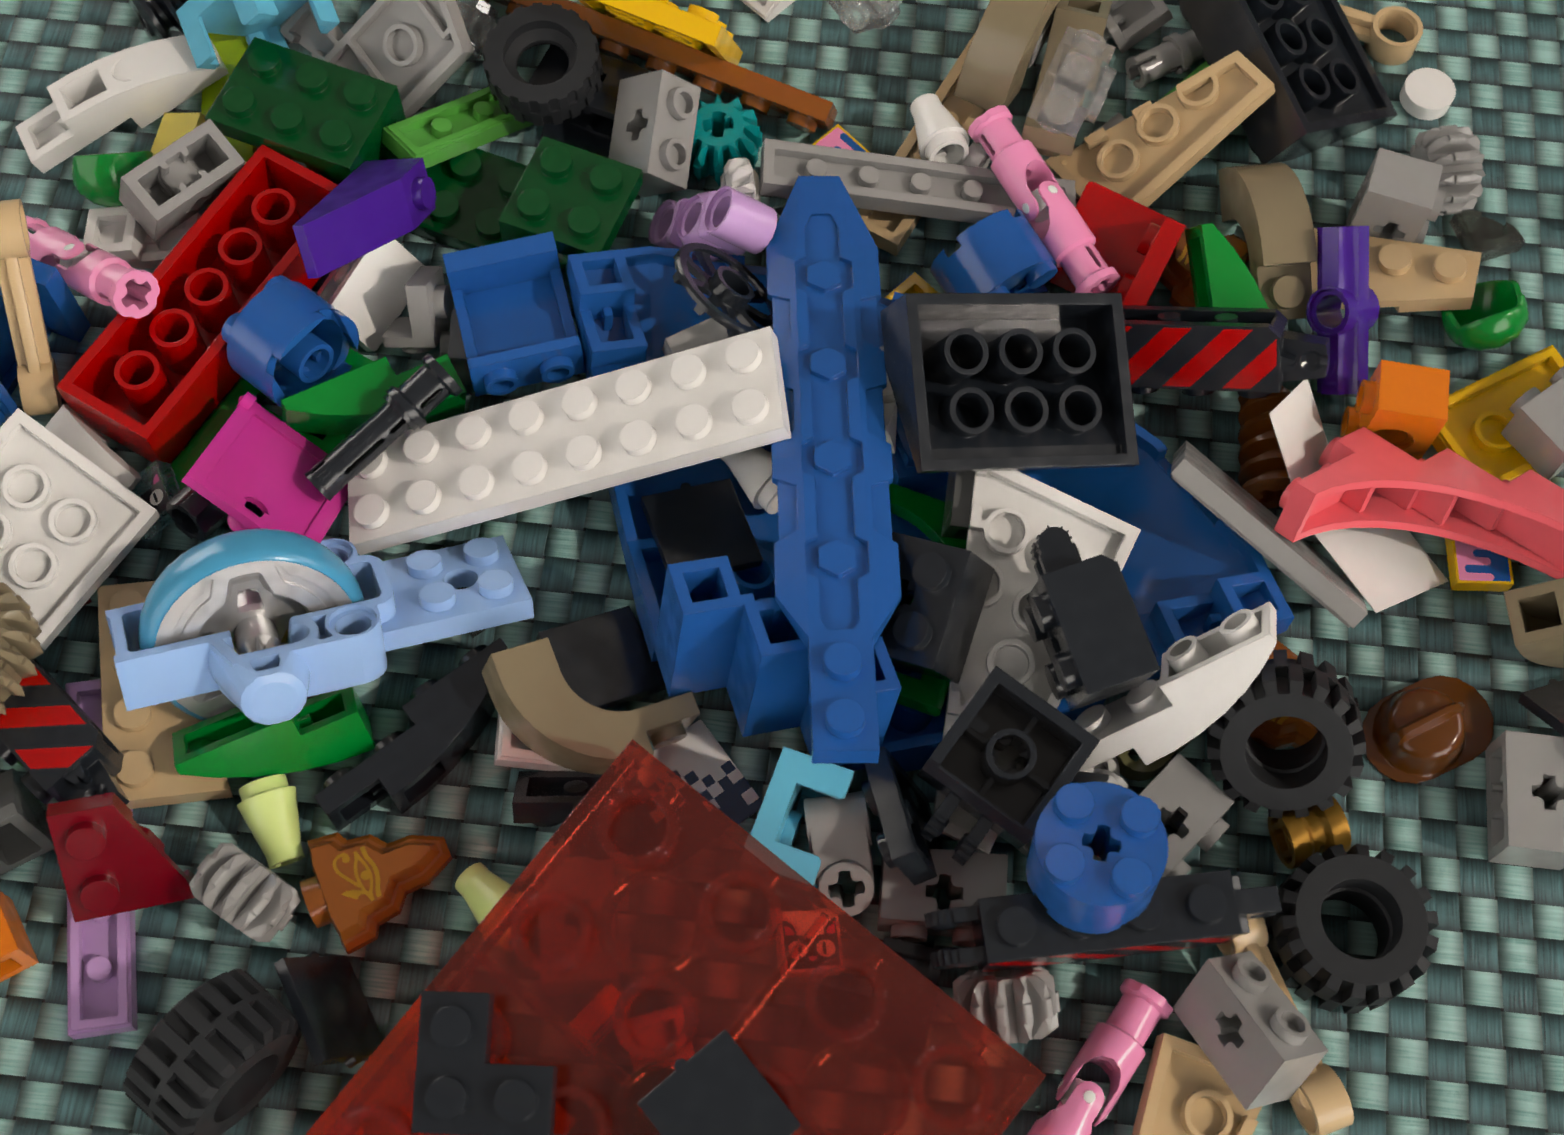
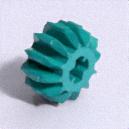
(723, 134)

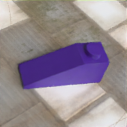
(364, 213)

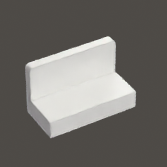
(372, 290)

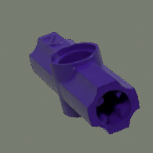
(1345, 279)

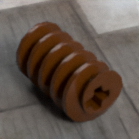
(1260, 457)

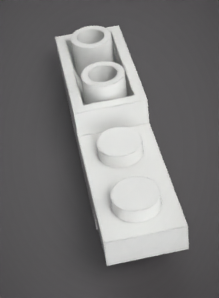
(100, 96)
(1195, 688)

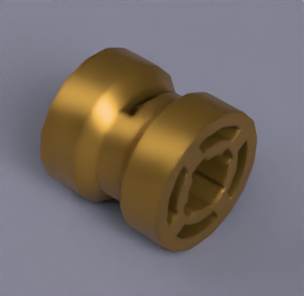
(1301, 837)

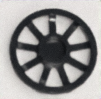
(725, 288)

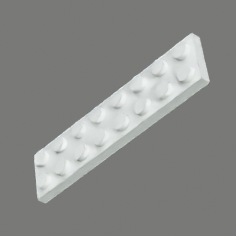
(572, 441)

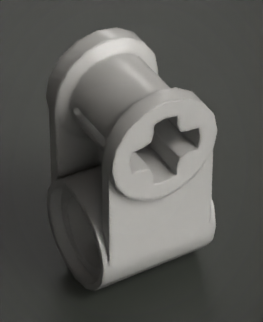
(842, 840)

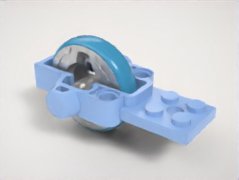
(259, 582)

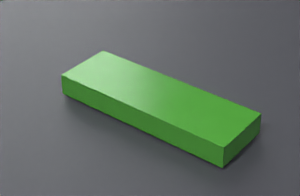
(451, 129)

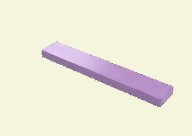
(101, 948)

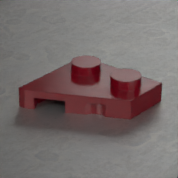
(111, 859)

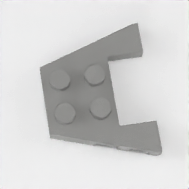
(393, 41)

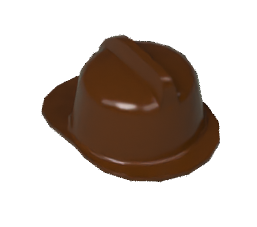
(1427, 729)

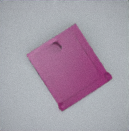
(264, 464)

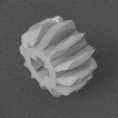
(1461, 161)
(244, 892)
(1011, 1002)

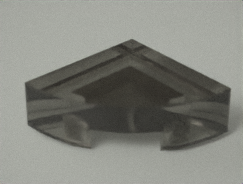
(1485, 235)

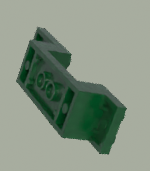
(336, 123)

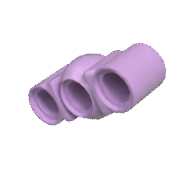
(716, 219)

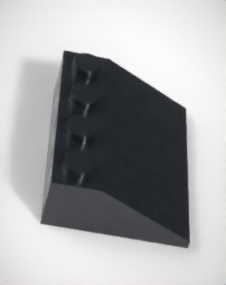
(1312, 58)
(1011, 380)

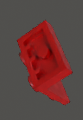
(1129, 239)

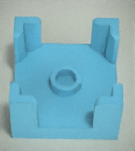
(245, 19)
(783, 806)

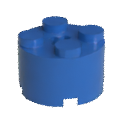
(996, 257)
(288, 340)
(1104, 823)

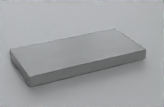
(1257, 525)

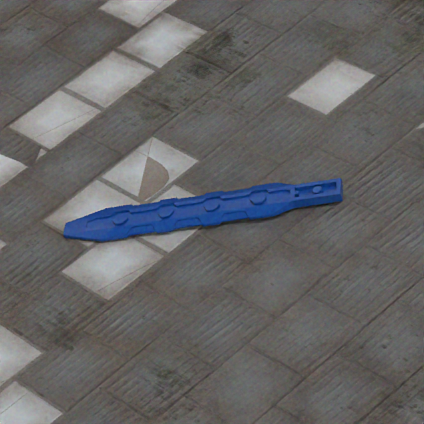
(834, 473)

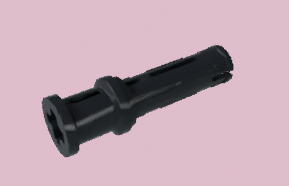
(403, 409)

